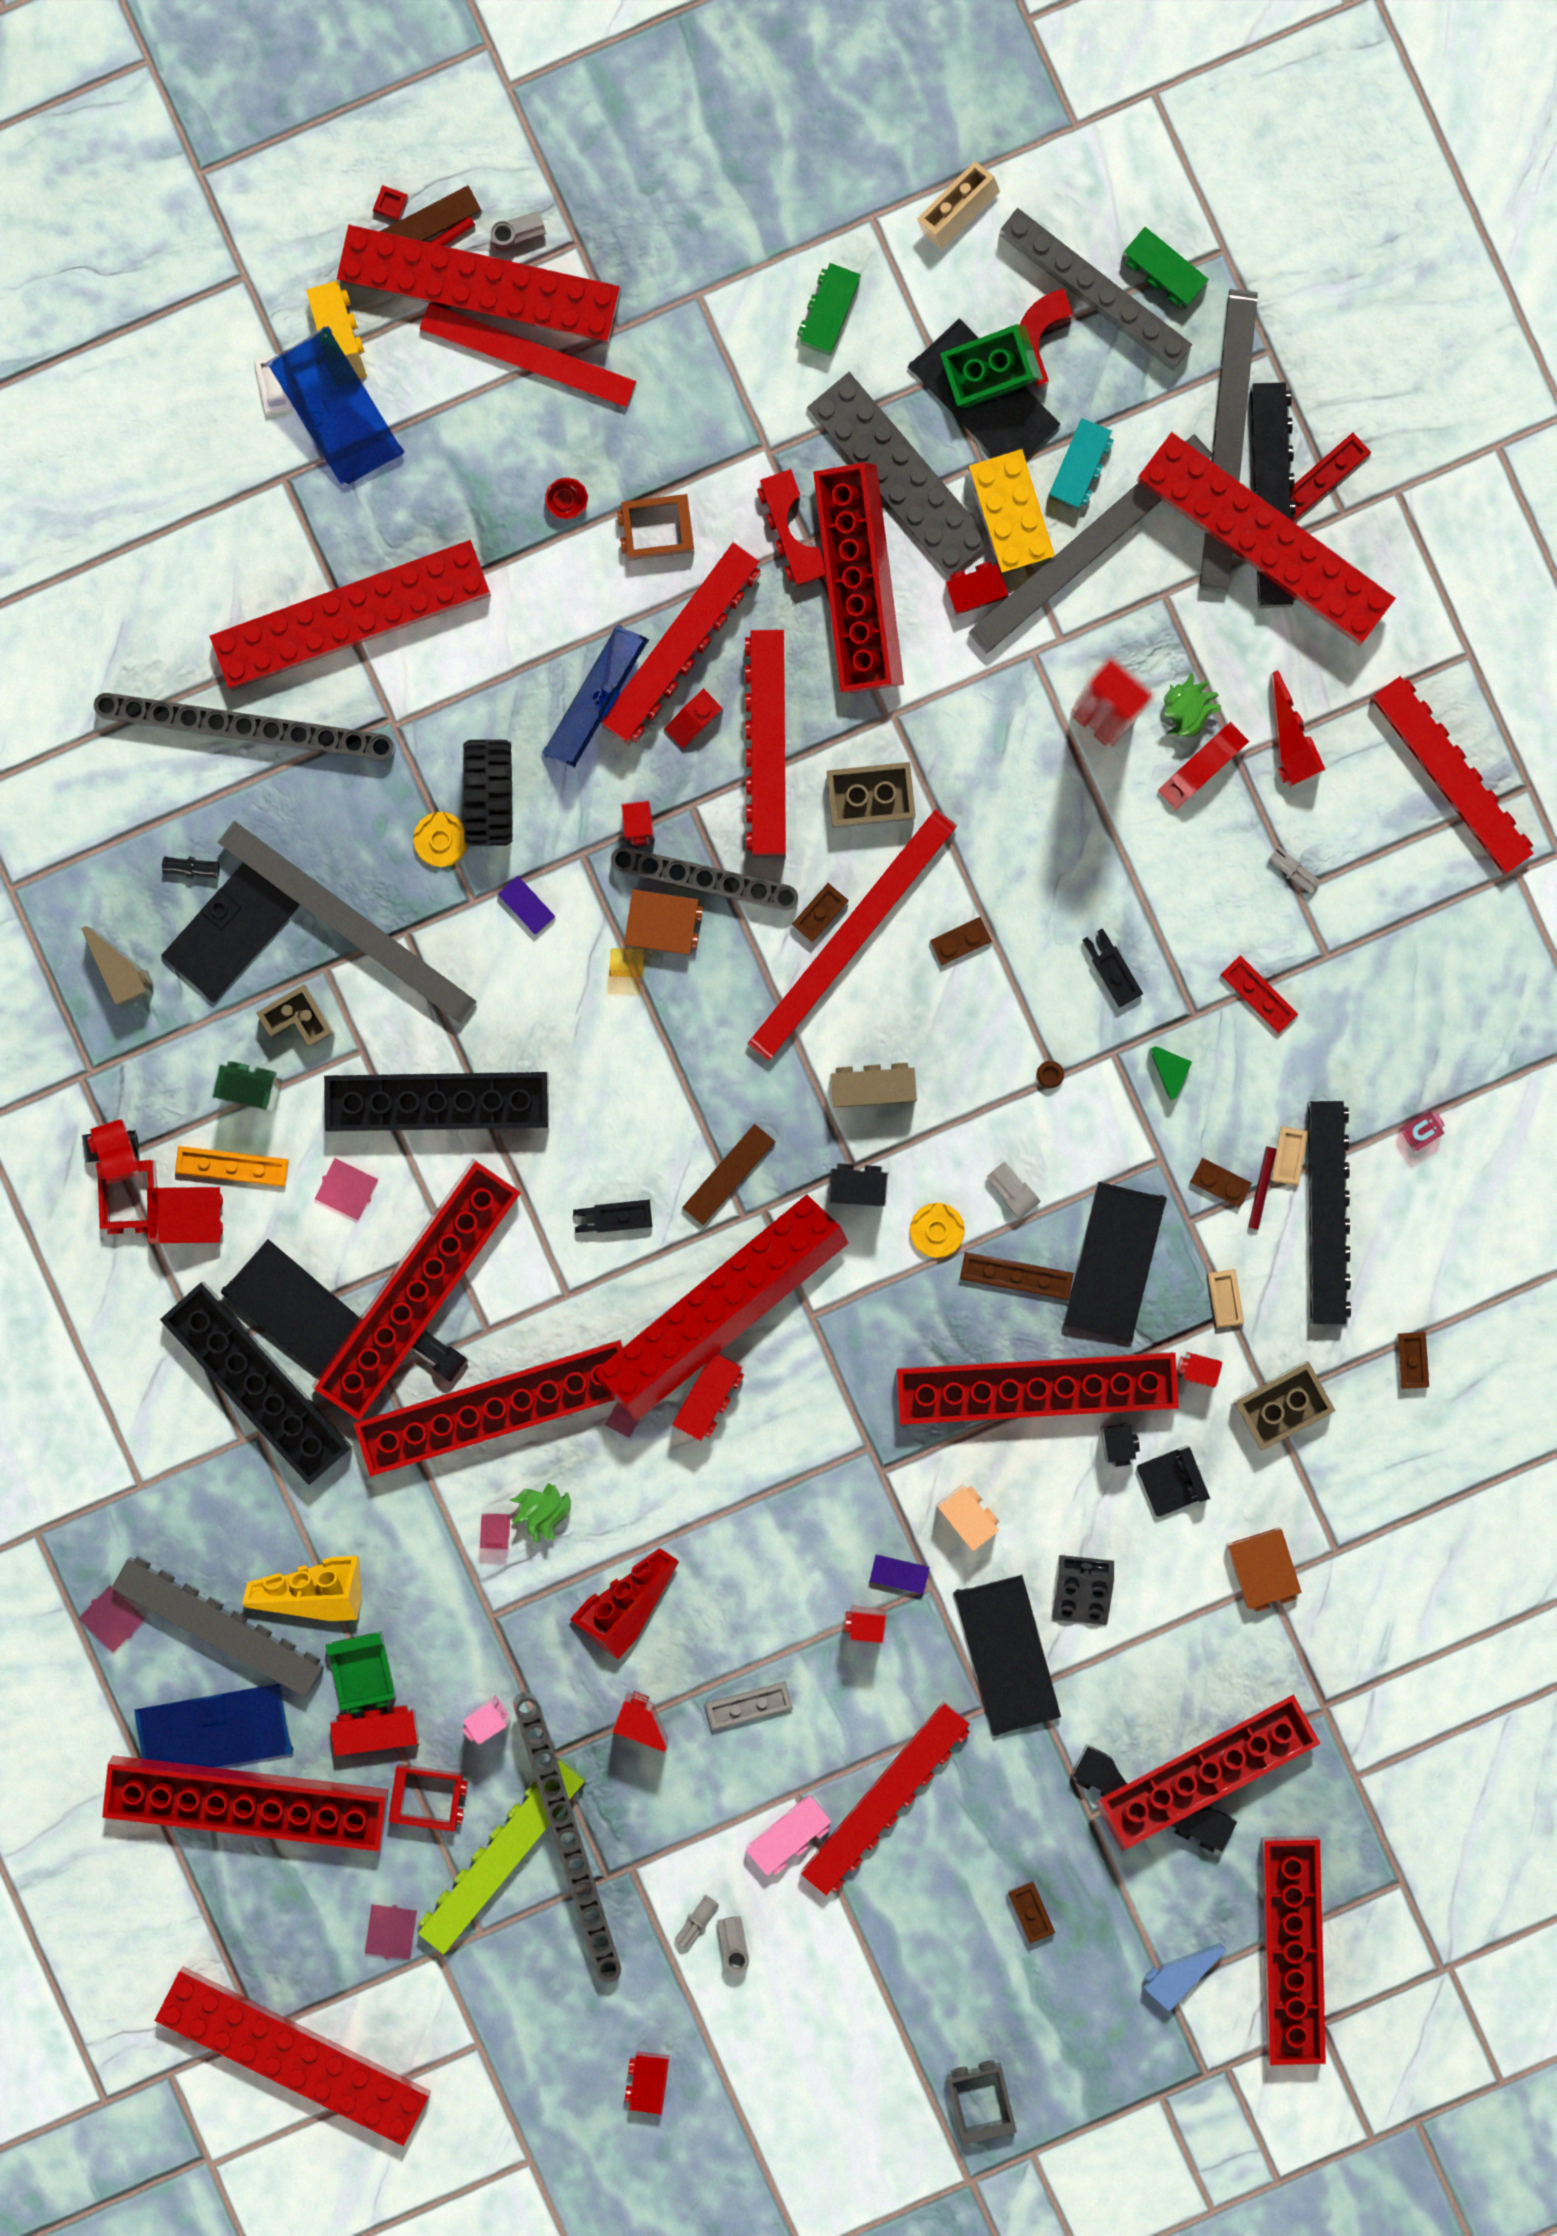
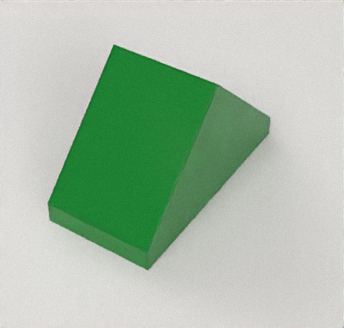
(1171, 1070)

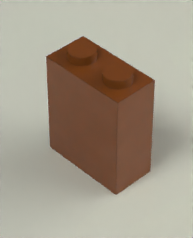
(663, 922)
(1264, 1569)

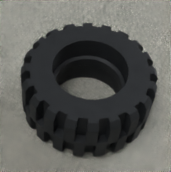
(487, 792)

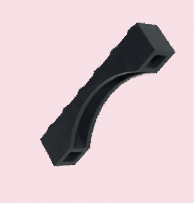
(1207, 1824)

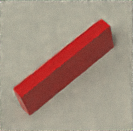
(1258, 994)

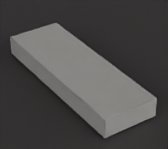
(749, 1705)

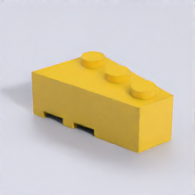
(330, 309)

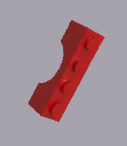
(804, 562)

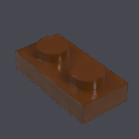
(820, 912)
(960, 941)
(1220, 1182)
(1413, 1360)
(1031, 1912)

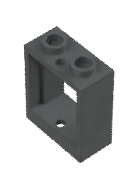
(986, 2130)

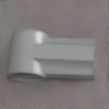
(520, 229)
(1016, 1194)
(733, 1941)

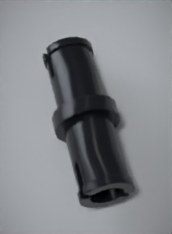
(190, 867)

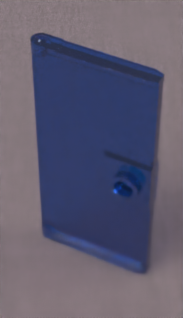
(335, 406)
(595, 696)
(216, 1728)

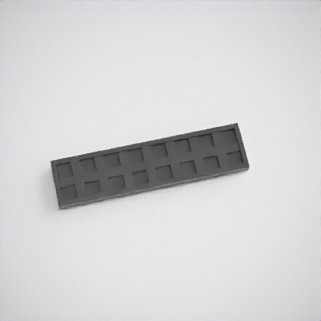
(903, 475)

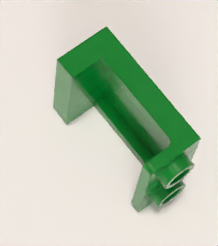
(361, 1671)

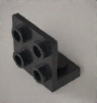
(1173, 1481)
(1083, 1590)

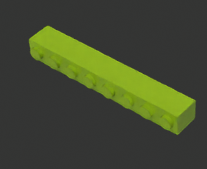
(494, 1863)

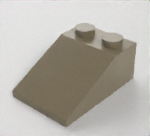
(122, 976)

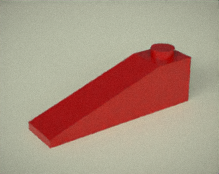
(1296, 753)
(621, 1611)

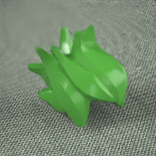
(1189, 707)
(541, 1510)

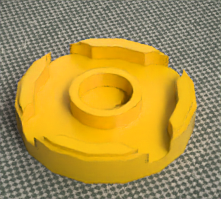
(440, 839)
(937, 1230)

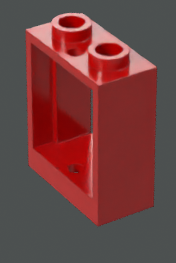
(103, 1195)
(398, 1794)

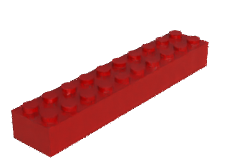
(478, 283)
(1265, 539)
(350, 615)
(1111, 703)
(416, 1289)
(721, 1307)
(1037, 1388)
(484, 1410)
(245, 1803)
(292, 2055)

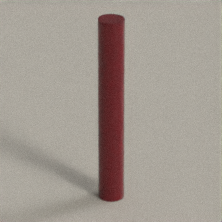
(1262, 1187)

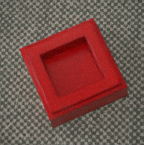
(390, 203)

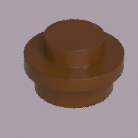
(1050, 1074)

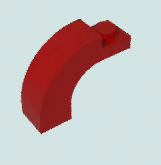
(1040, 316)
(1203, 765)

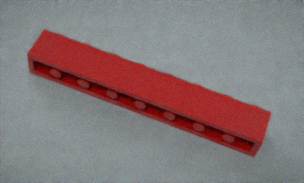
(1452, 775)
(885, 1798)

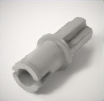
(1294, 870)
(696, 1921)

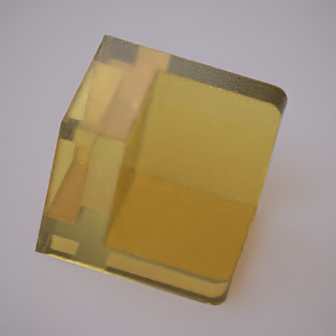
(626, 963)

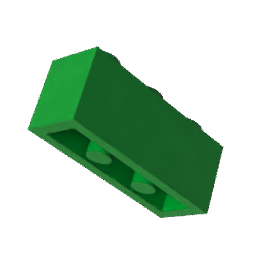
(1164, 268)
(828, 308)

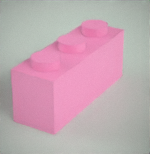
(485, 1720)
(789, 1835)

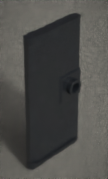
(1000, 423)
(230, 931)
(1114, 1261)
(291, 1306)
(1007, 1654)

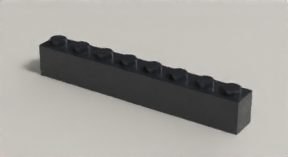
(1271, 468)
(1327, 1212)

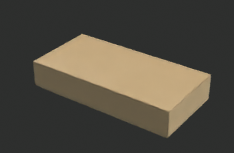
(1289, 1156)
(1225, 1298)

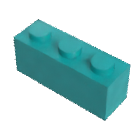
(1081, 464)

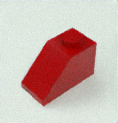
(693, 718)

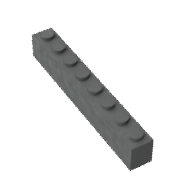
(1095, 289)
(217, 1626)

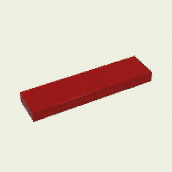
(1327, 473)

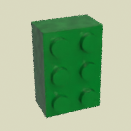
(991, 365)

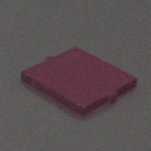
(346, 1189)
(111, 1618)
(390, 1931)

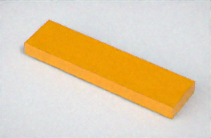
(231, 1166)

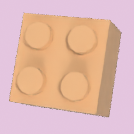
(968, 1517)

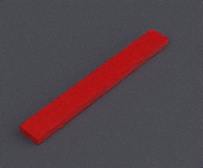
(527, 355)

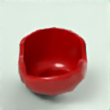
(566, 498)

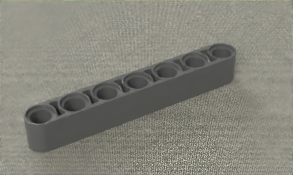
(693, 870)

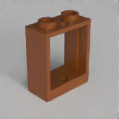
(685, 525)

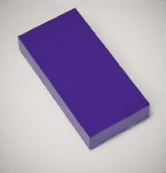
(526, 905)
(899, 1574)

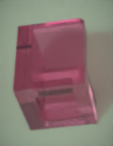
(495, 1531)

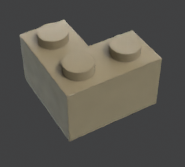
(297, 1009)

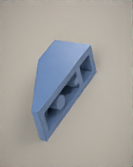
(1177, 1977)

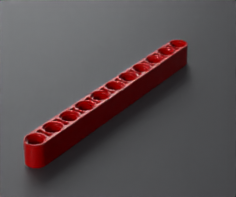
(852, 934)

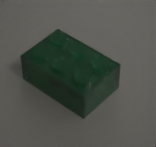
(248, 1088)

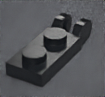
(1113, 971)
(617, 1216)

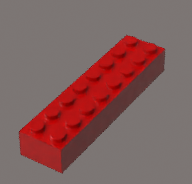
(858, 578)
(681, 643)
(767, 743)
(1207, 1772)
(1293, 1950)

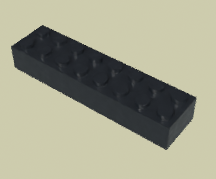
(436, 1101)
(256, 1383)

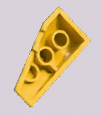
(317, 1592)

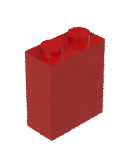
(184, 1215)

